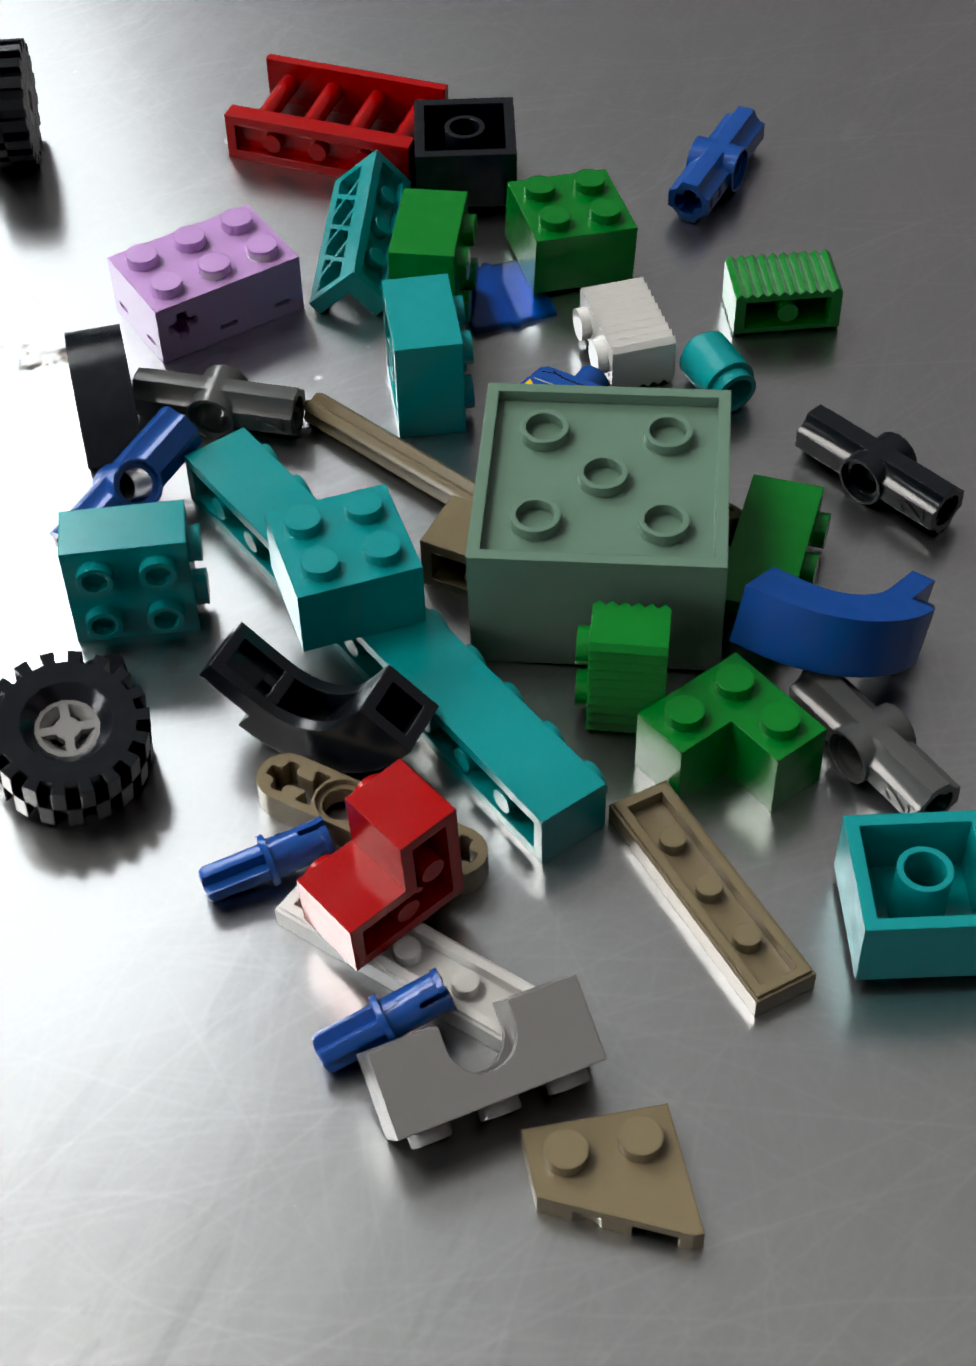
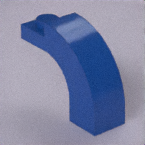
(834, 629)

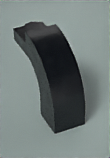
(102, 392)
(329, 723)

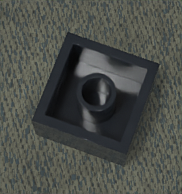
(466, 147)

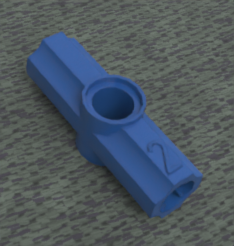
(716, 164)
(148, 460)

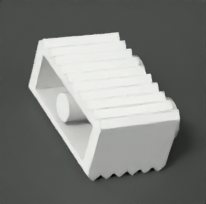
(626, 333)

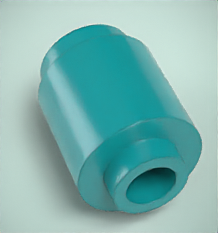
(716, 365)

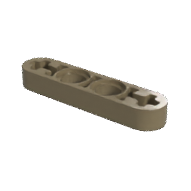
(328, 787)

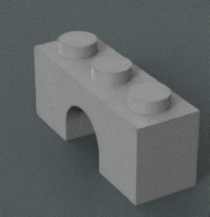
(544, 1041)

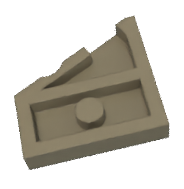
(616, 1172)

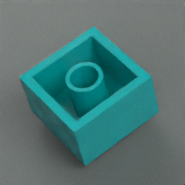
(427, 355)
(345, 567)
(909, 893)

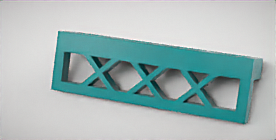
(359, 234)

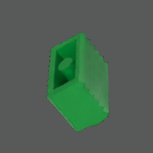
(781, 292)
(625, 663)

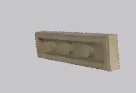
(712, 898)

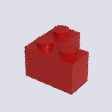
(391, 872)

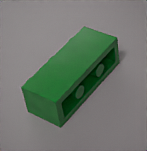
(775, 529)

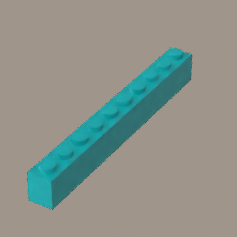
(481, 722)

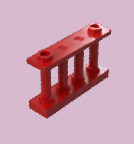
(325, 146)

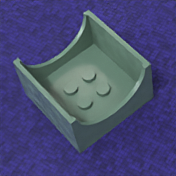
(597, 502)

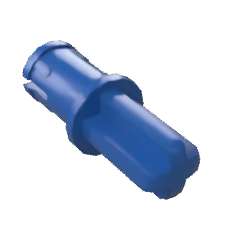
(267, 860)
(383, 1020)

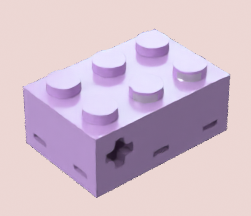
(206, 283)

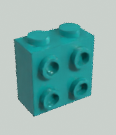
(132, 570)

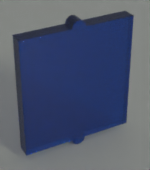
(506, 299)

